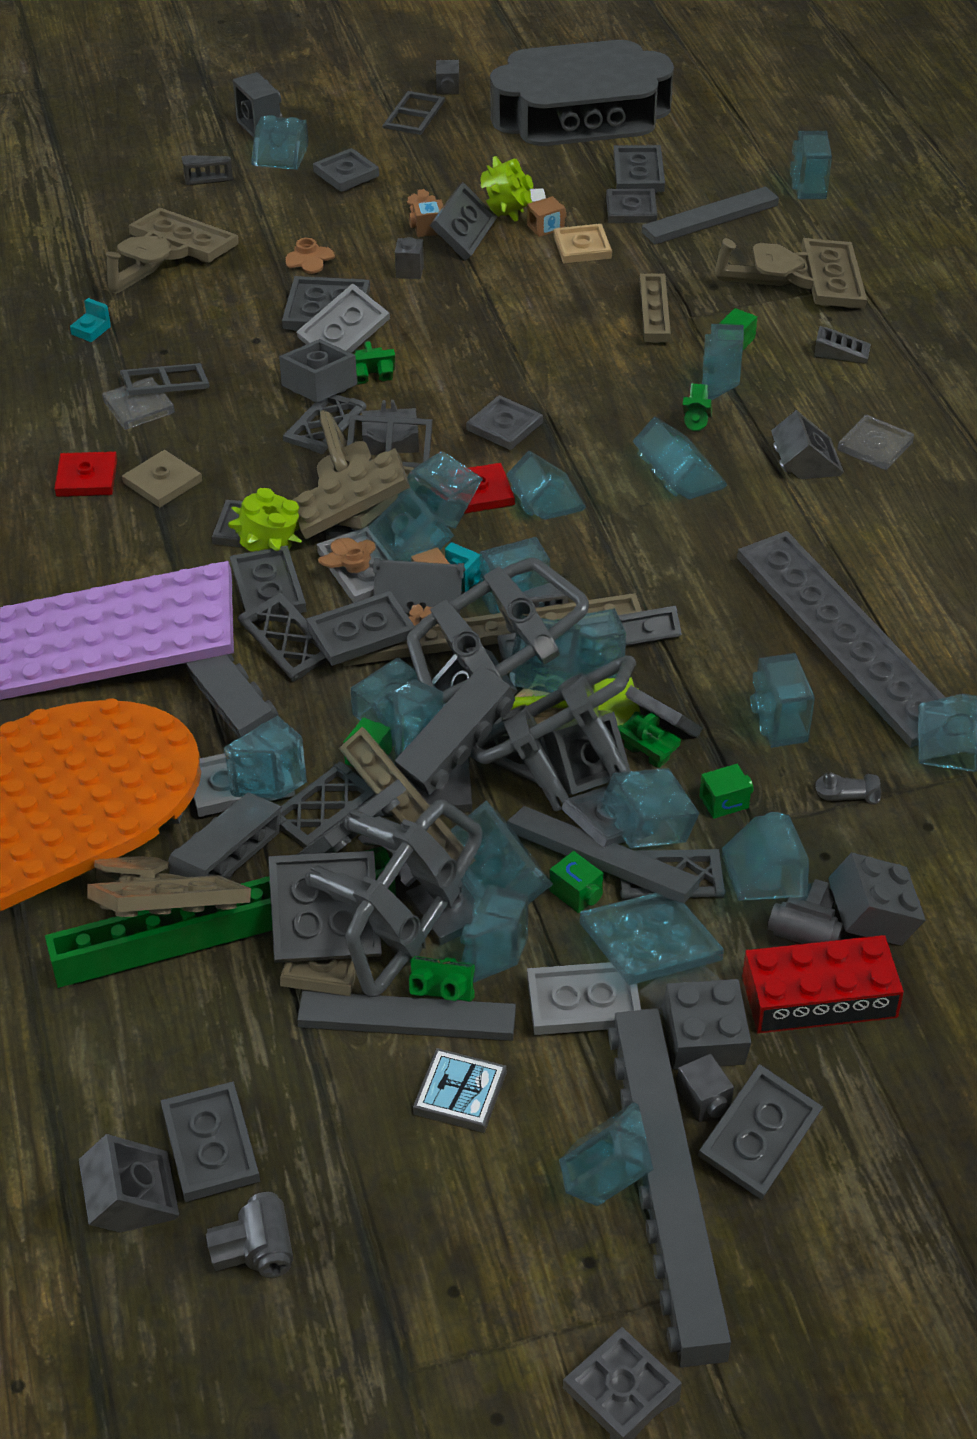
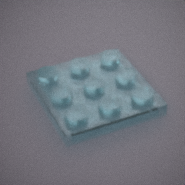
(650, 937)

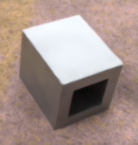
(447, 76)
(409, 258)
(705, 1088)

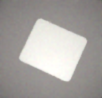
(537, 194)

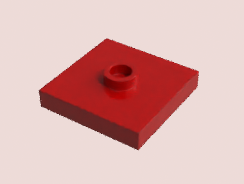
(86, 474)
(493, 490)

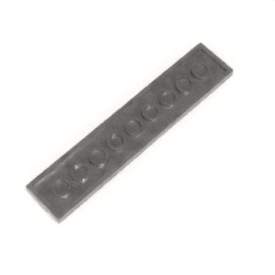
(841, 631)

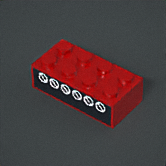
(822, 984)

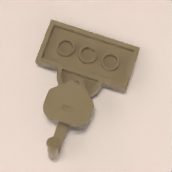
(166, 237)
(822, 266)
(347, 481)
(144, 888)

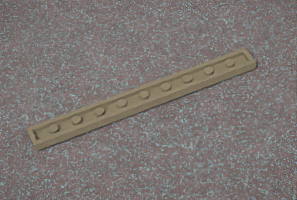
(493, 625)

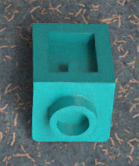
(93, 322)
(458, 554)

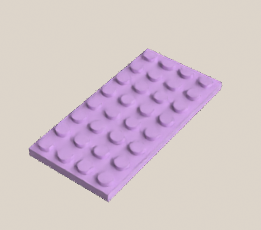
(116, 630)

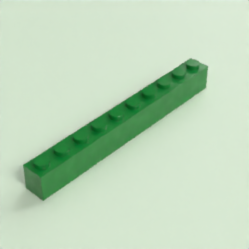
(148, 937)

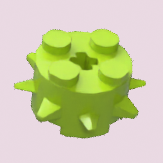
(507, 188)
(266, 521)

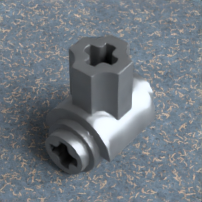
(807, 918)
(256, 1239)

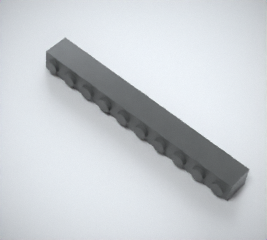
(671, 1194)

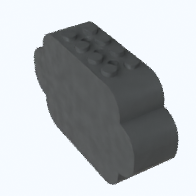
(581, 92)

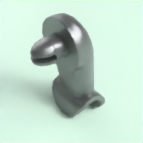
(836, 788)

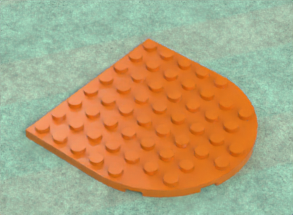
(87, 788)

